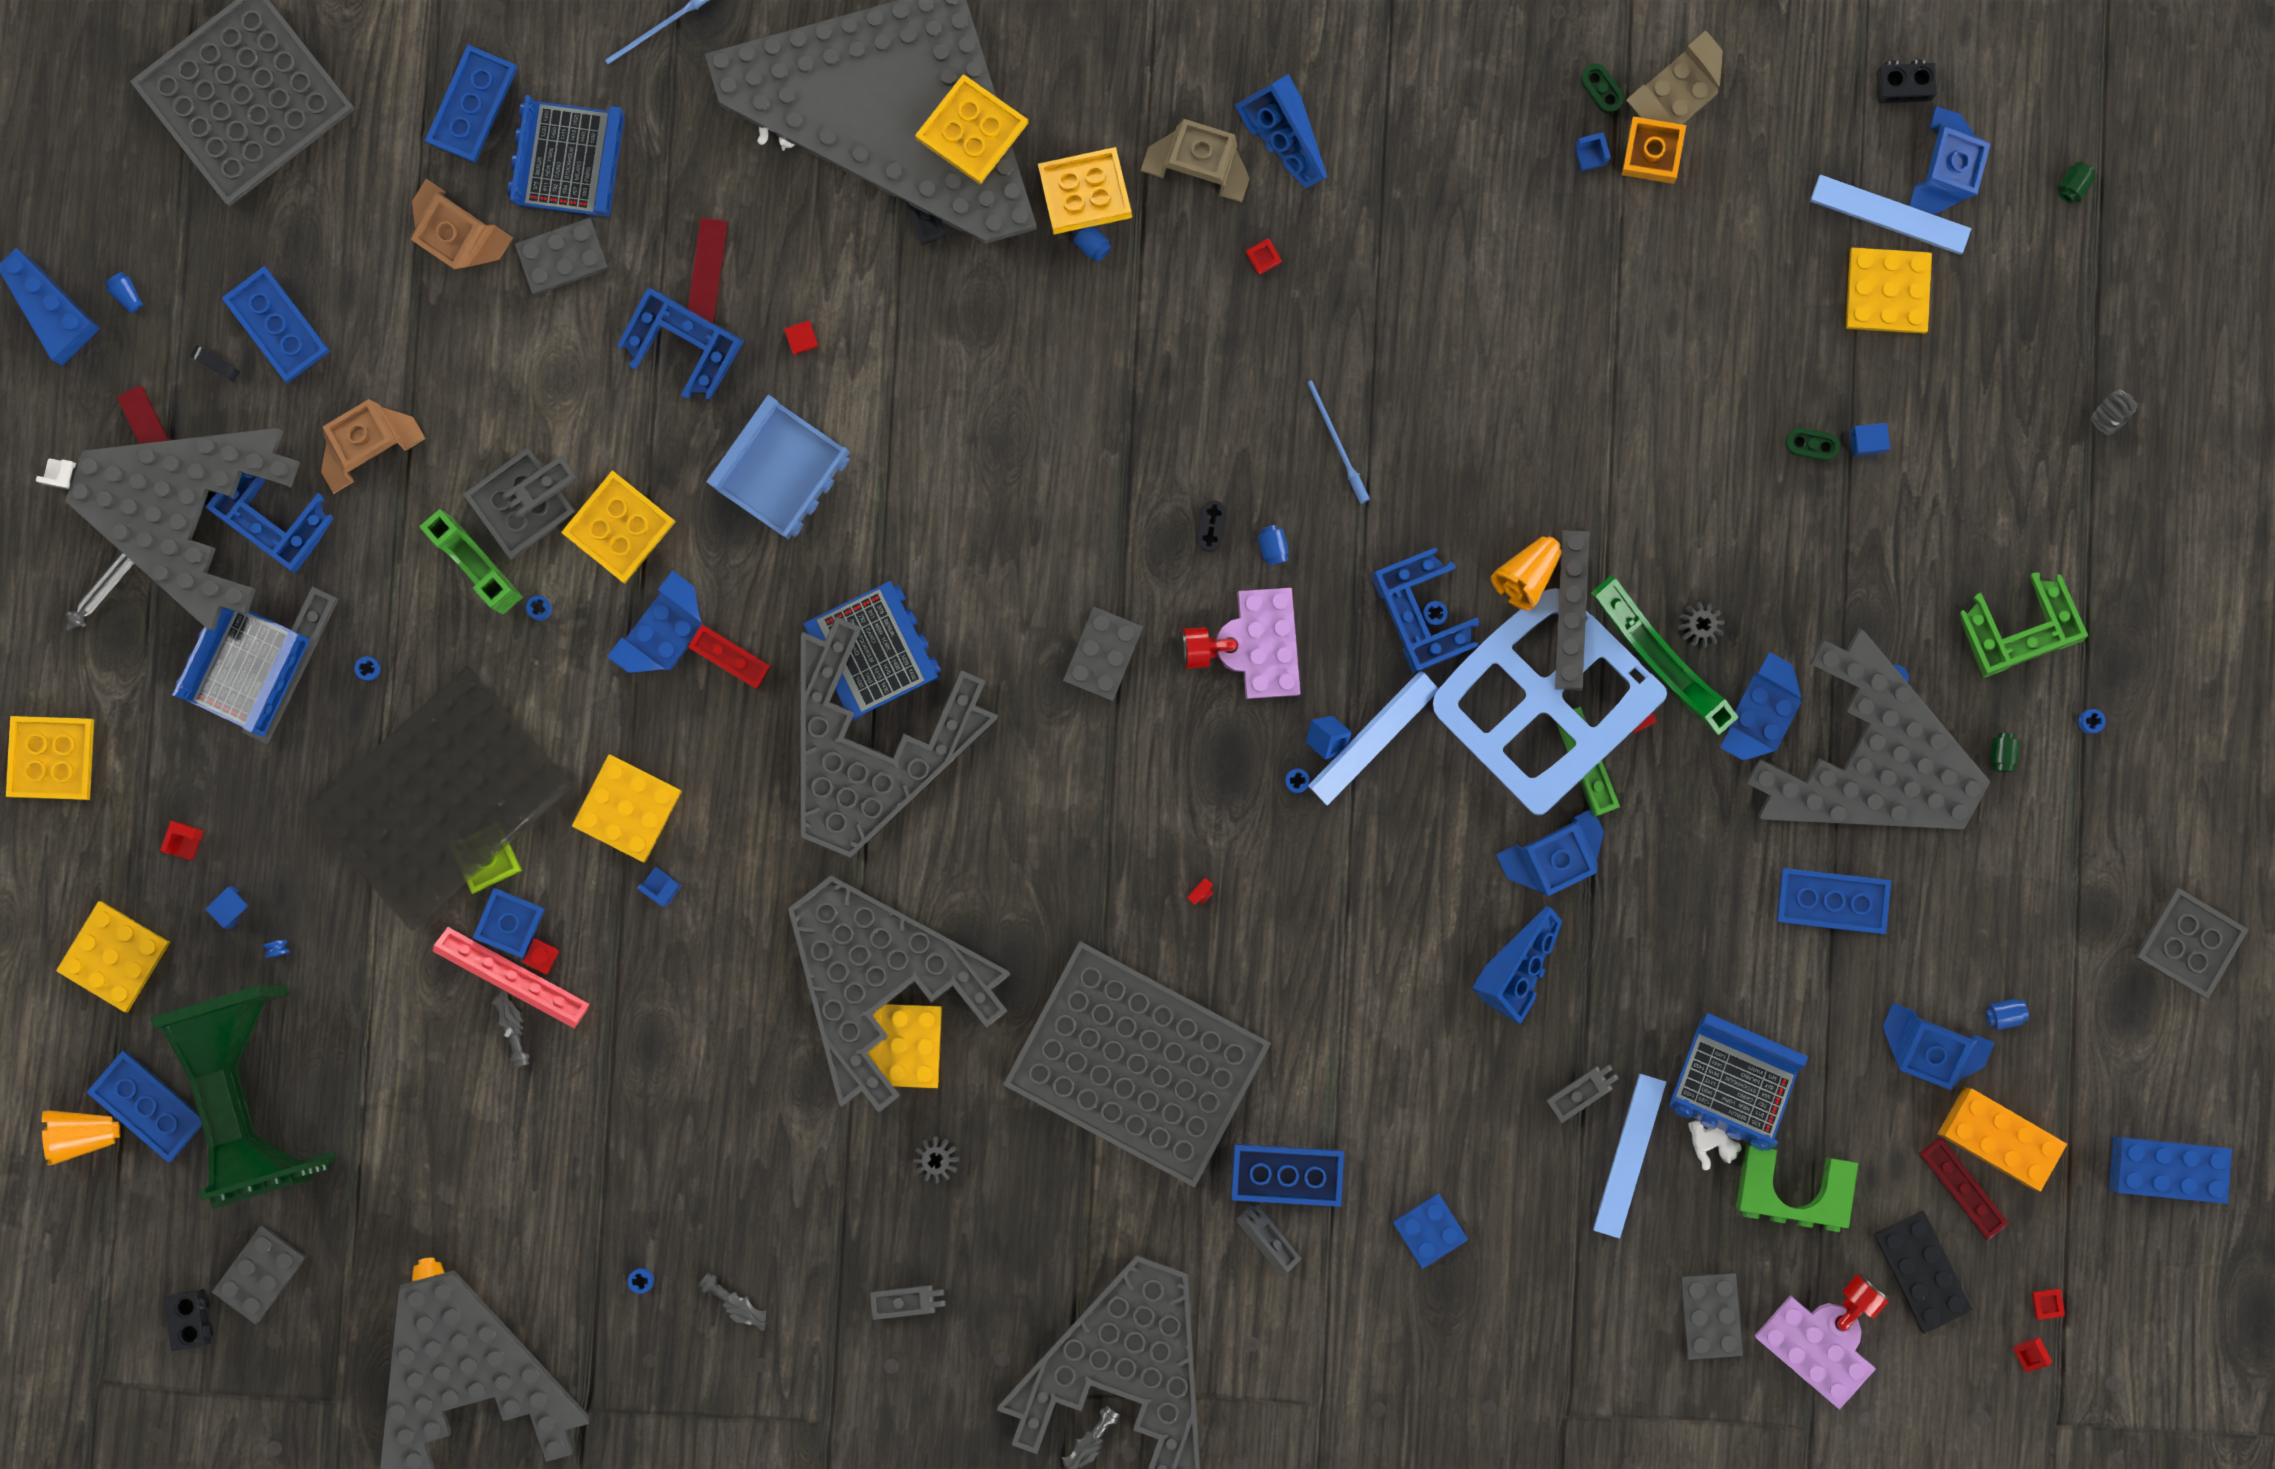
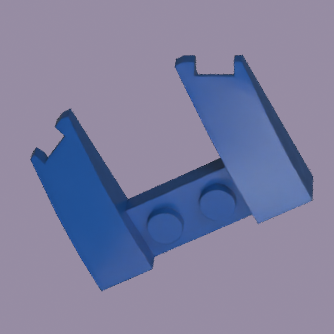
(660, 311)
(287, 548)
(1395, 587)

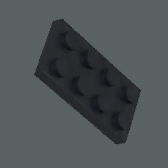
(1923, 1272)

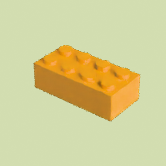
(2002, 1139)

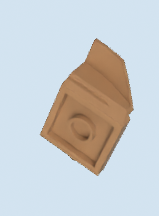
(452, 232)
(361, 436)

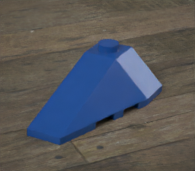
(1283, 124)
(1512, 974)

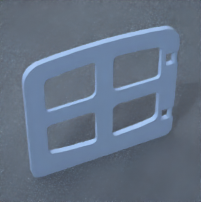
(1592, 743)

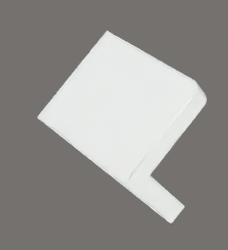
(58, 474)

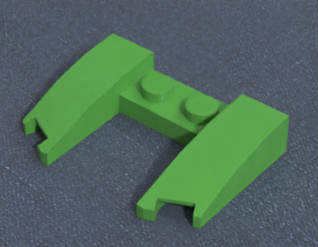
(1998, 654)

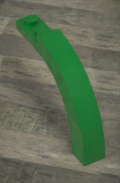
(1661, 659)

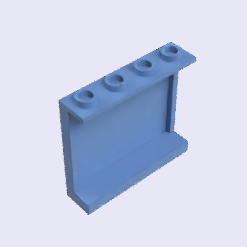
(779, 468)

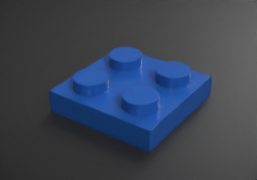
(509, 923)
(1430, 1230)

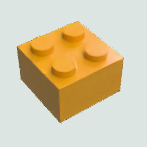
(1653, 150)

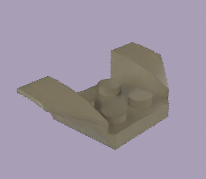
(1682, 85)
(1202, 154)

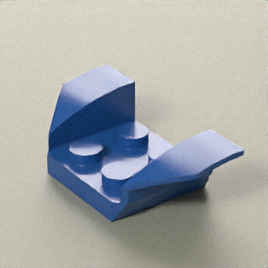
(1954, 166)
(662, 631)
(1764, 710)
(1557, 857)
(1932, 1050)

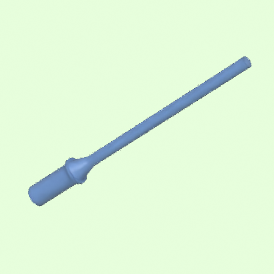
(692, 5)
(1353, 476)

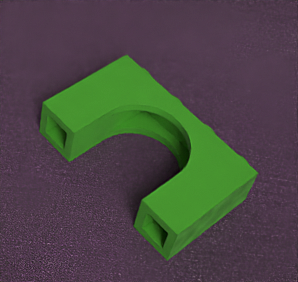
(457, 543)
(1829, 1207)

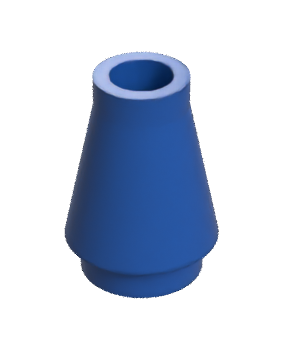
(124, 292)

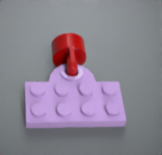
(1256, 643)
(1825, 1342)

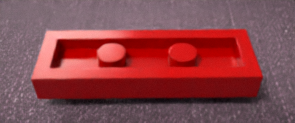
(729, 656)

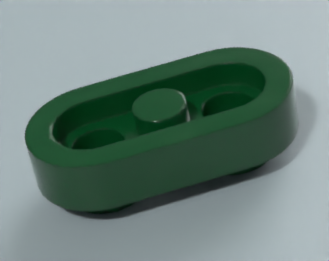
(1604, 88)
(1812, 444)

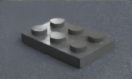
(561, 256)
(1103, 654)
(259, 1274)
(1711, 1316)

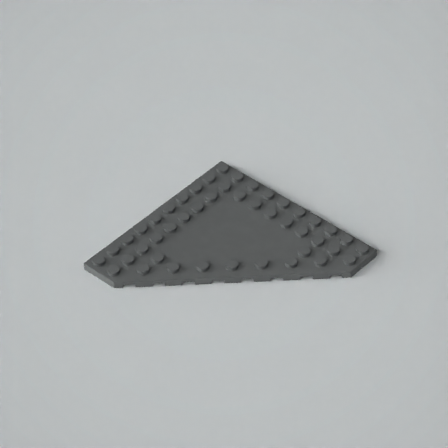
(861, 94)

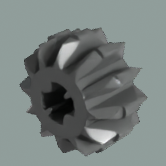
(2114, 412)
(1700, 615)
(945, 1162)

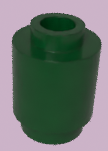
(2076, 182)
(2005, 752)

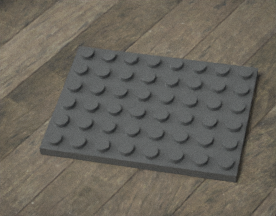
(1137, 1064)

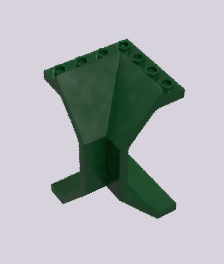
(209, 1047)

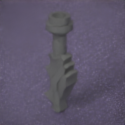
(511, 1021)
(738, 1307)
(1087, 1447)

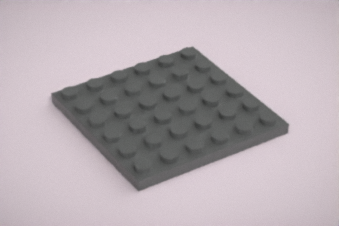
(242, 96)

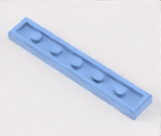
(1890, 214)
(1373, 737)
(1629, 1155)

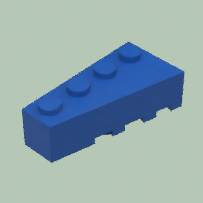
(50, 311)

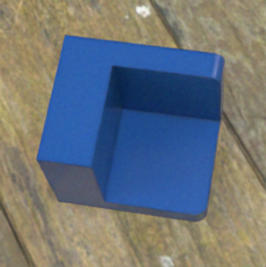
(1592, 151)
(1869, 439)
(1328, 736)
(660, 887)
(227, 907)

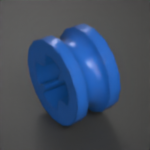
(530, 610)
(1435, 622)
(365, 660)
(2087, 714)
(1302, 787)
(275, 948)
(636, 1287)

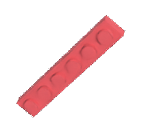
(510, 977)

